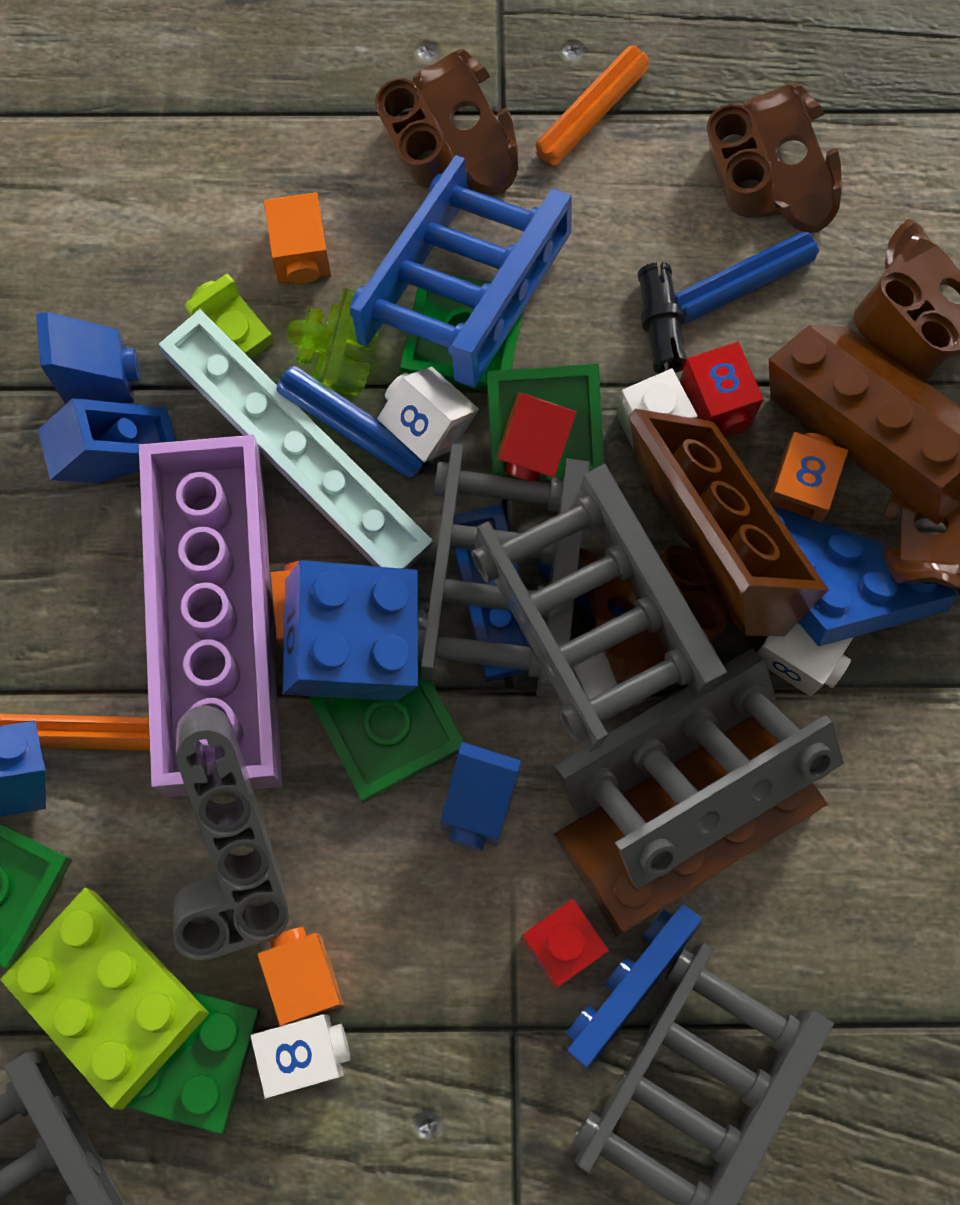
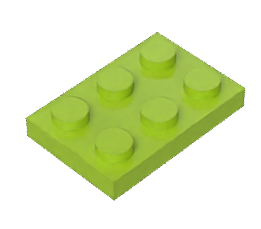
(104, 998)

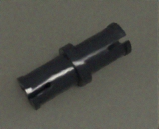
(662, 317)

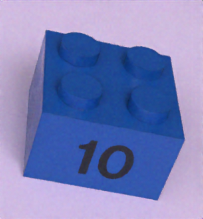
(350, 631)

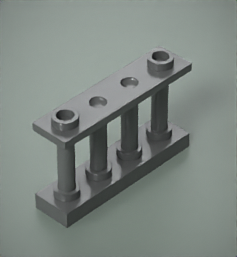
(562, 556)
(628, 558)
(676, 728)
(765, 1093)
(63, 1138)

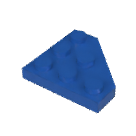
(859, 584)

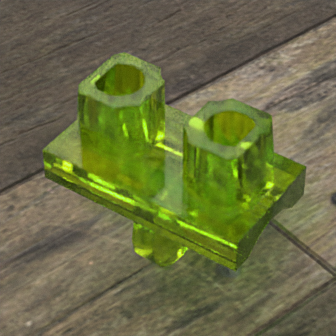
(332, 367)

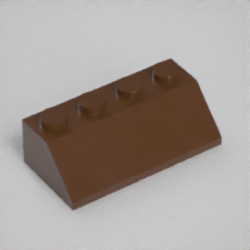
(876, 411)
(726, 522)
(592, 839)

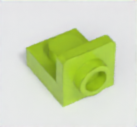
(227, 309)

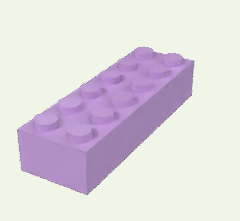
(208, 601)

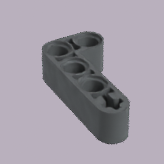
(223, 828)

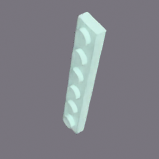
(294, 444)

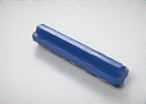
(747, 276)
(347, 420)

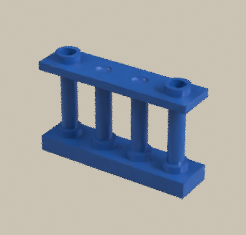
(494, 304)

